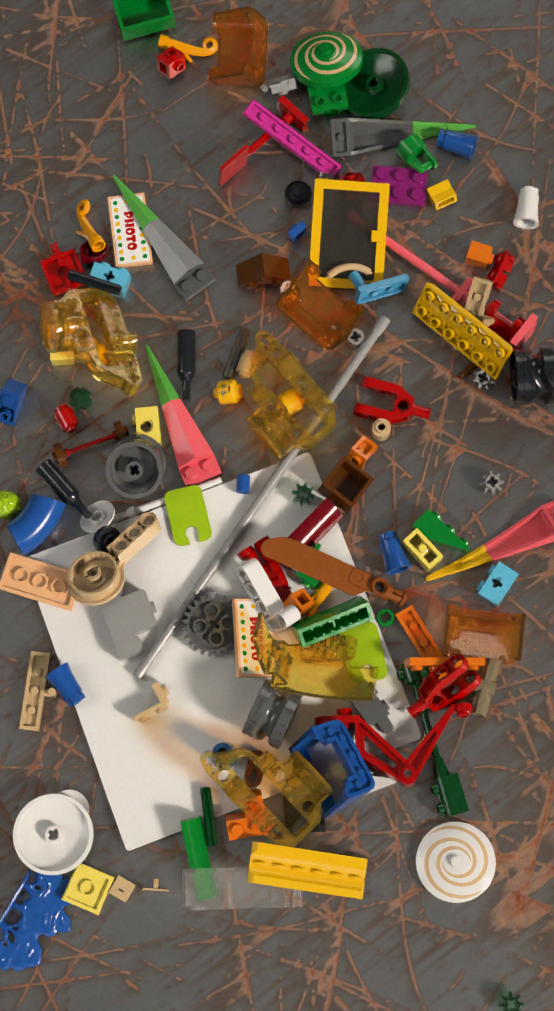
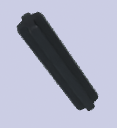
(94, 282)

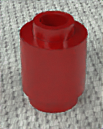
(66, 418)

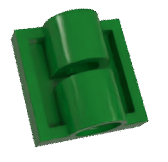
(328, 100)

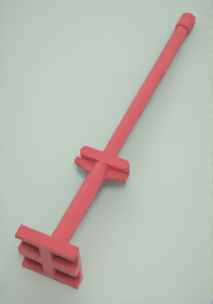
(460, 292)

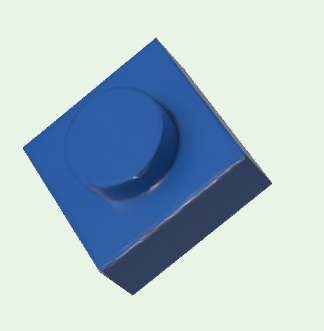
(296, 232)

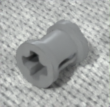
(359, 335)

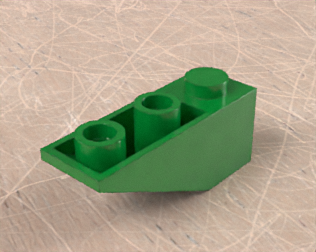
(439, 533)

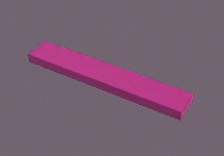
(290, 139)

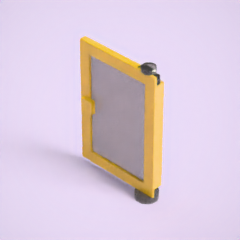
(348, 228)

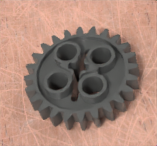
(199, 614)

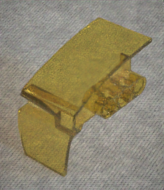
(315, 670)

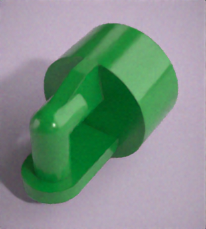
(413, 147)

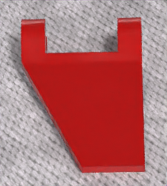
(501, 326)

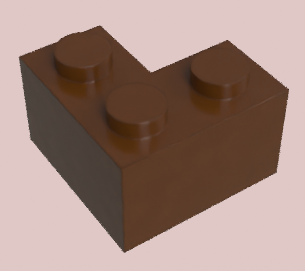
(263, 270)

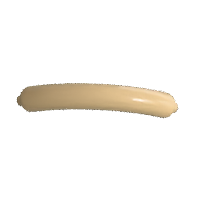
(347, 267)

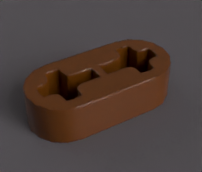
(249, 770)

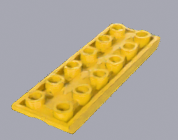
(462, 330)
(306, 870)

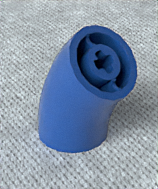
(35, 522)

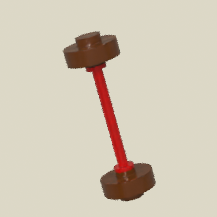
(60, 455)

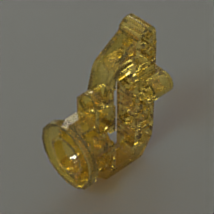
(66, 328)
(277, 426)
(299, 785)

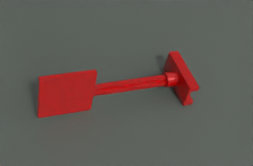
(239, 160)

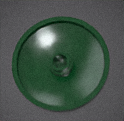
(379, 84)

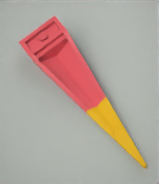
(528, 533)

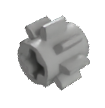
(480, 380)
(495, 479)

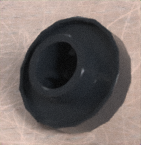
(298, 194)
(104, 537)

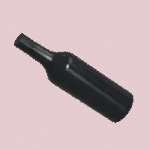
(186, 359)
(61, 486)

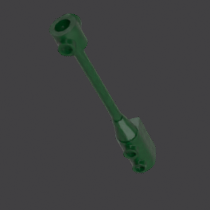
(445, 785)

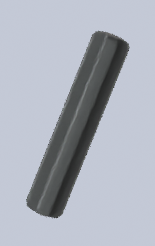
(235, 352)

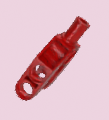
(401, 396)
(432, 689)

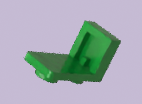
(307, 581)

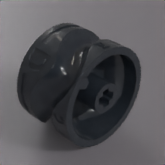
(532, 376)

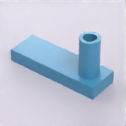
(378, 289)

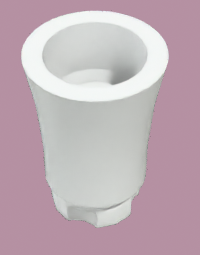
(527, 208)

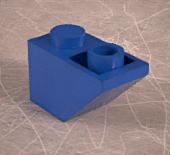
(11, 401)

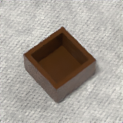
(345, 484)

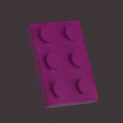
(406, 185)

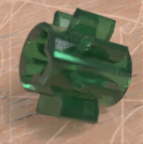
(80, 398)
(304, 489)
(504, 1003)

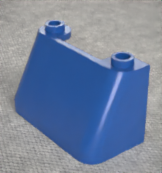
(338, 761)

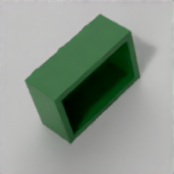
(143, 17)

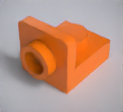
(362, 451)

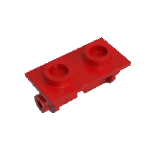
(502, 262)

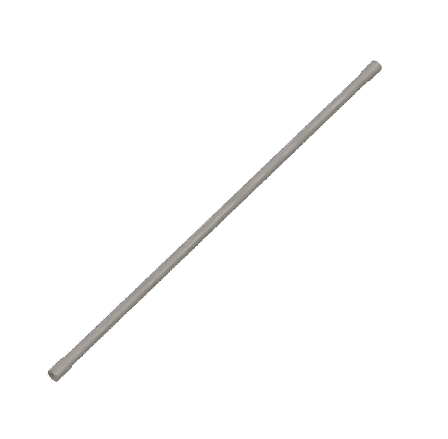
(146, 663)

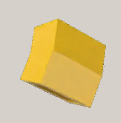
(441, 195)

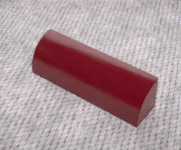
(317, 524)

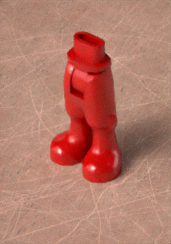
(271, 568)

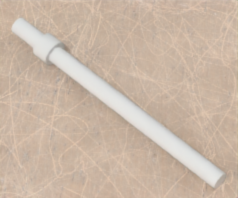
(133, 511)

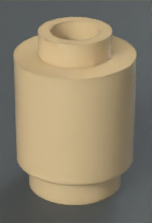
(244, 364)
(381, 435)

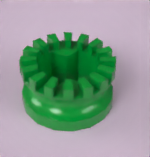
(382, 612)

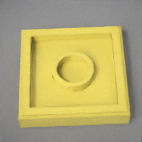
(87, 888)

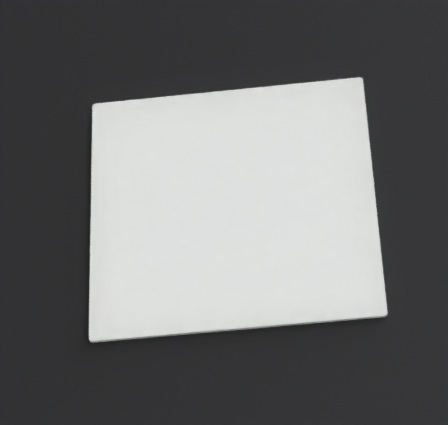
(155, 765)

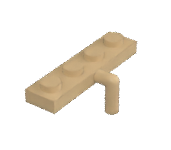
(478, 299)
(36, 691)

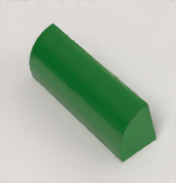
(332, 621)
(195, 843)

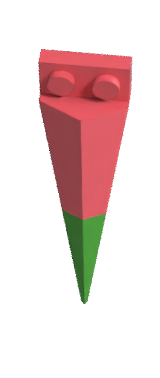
(190, 448)

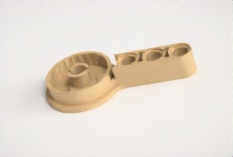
(110, 566)

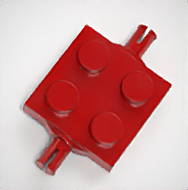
(57, 269)

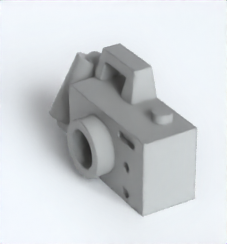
(280, 85)

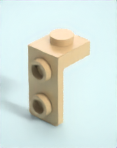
(161, 692)

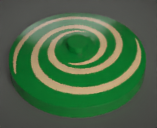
(326, 59)

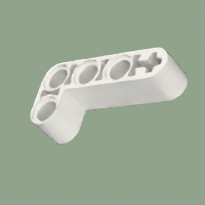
(265, 596)

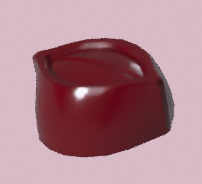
(88, 256)

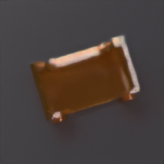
(241, 48)
(318, 309)
(483, 634)

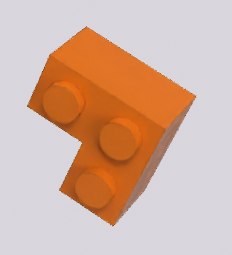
(239, 824)

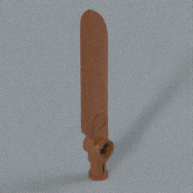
(329, 569)

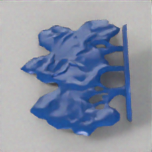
(39, 915)

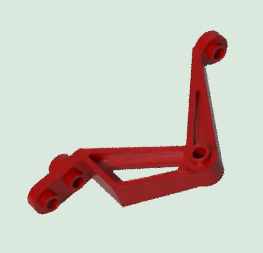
(415, 762)

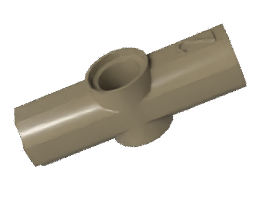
(487, 687)

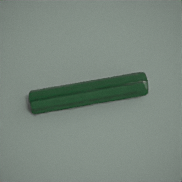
(208, 815)

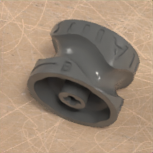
(122, 469)
(271, 714)

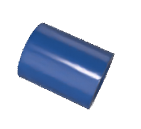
(243, 484)

